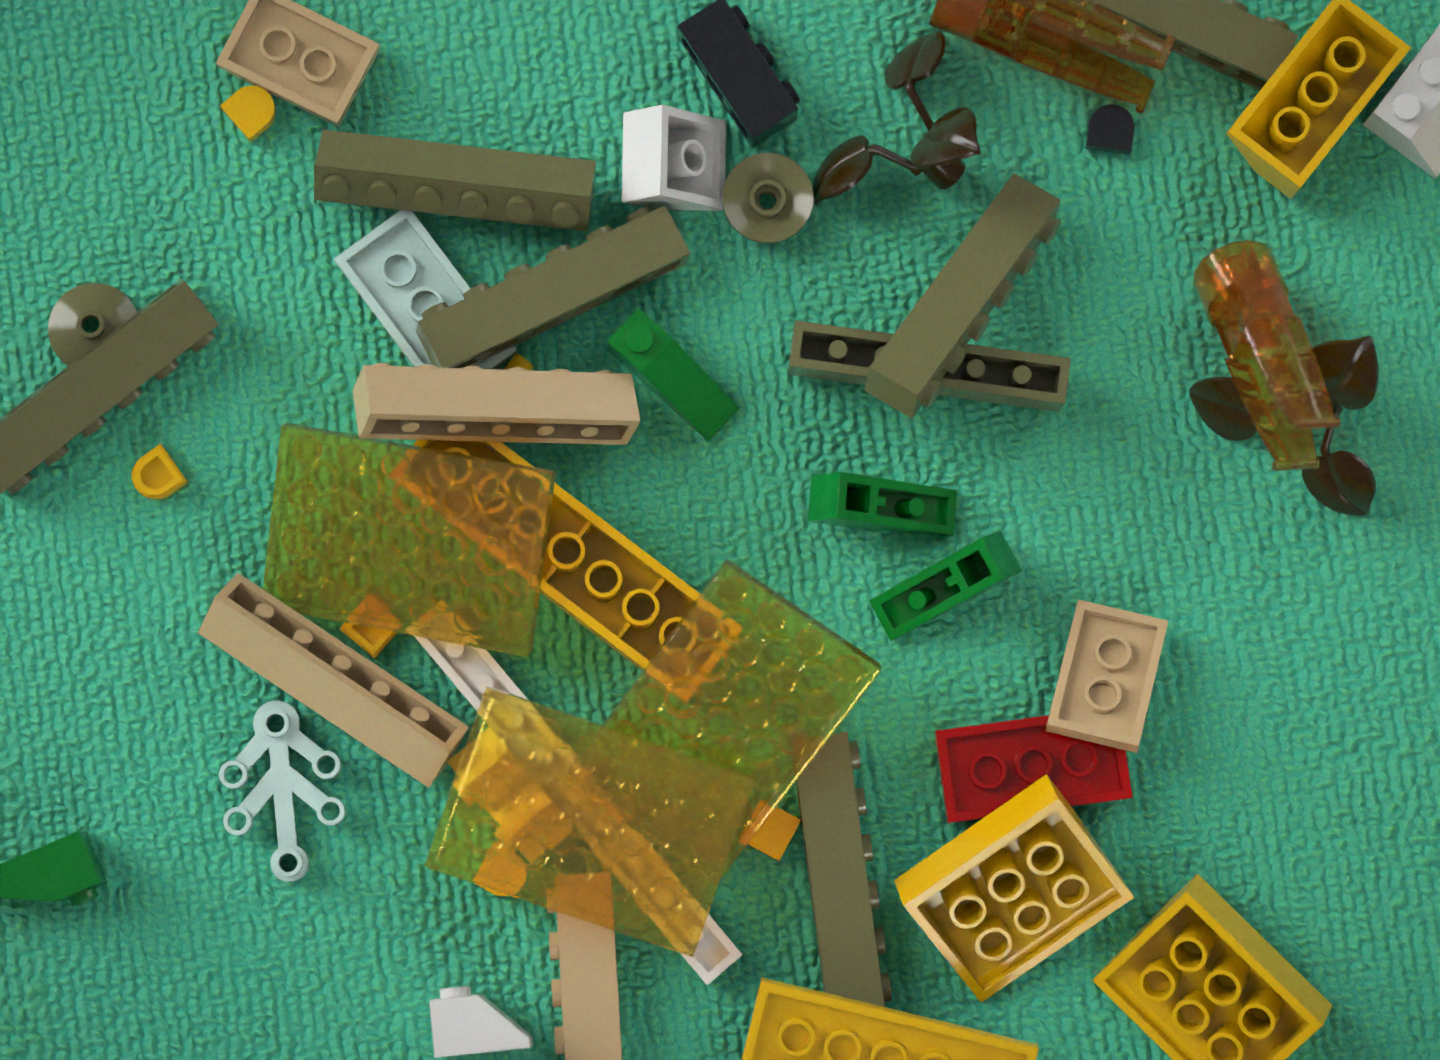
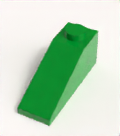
(671, 374)
(881, 504)
(945, 585)
(54, 872)

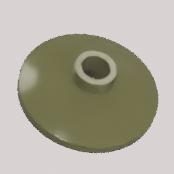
(773, 176)
(75, 307)

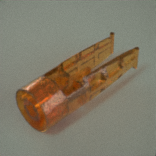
(1052, 41)
(1266, 350)

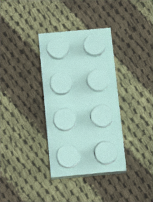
(401, 276)

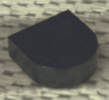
(1110, 130)

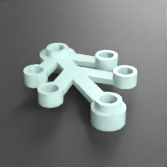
(281, 782)

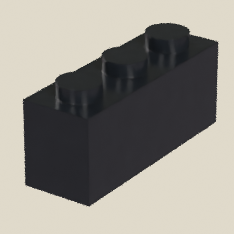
(739, 71)

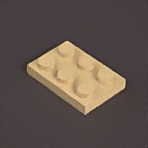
(299, 57)
(1107, 676)

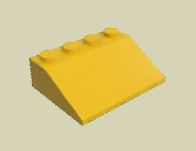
(1012, 889)
(1211, 984)

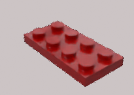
(998, 760)

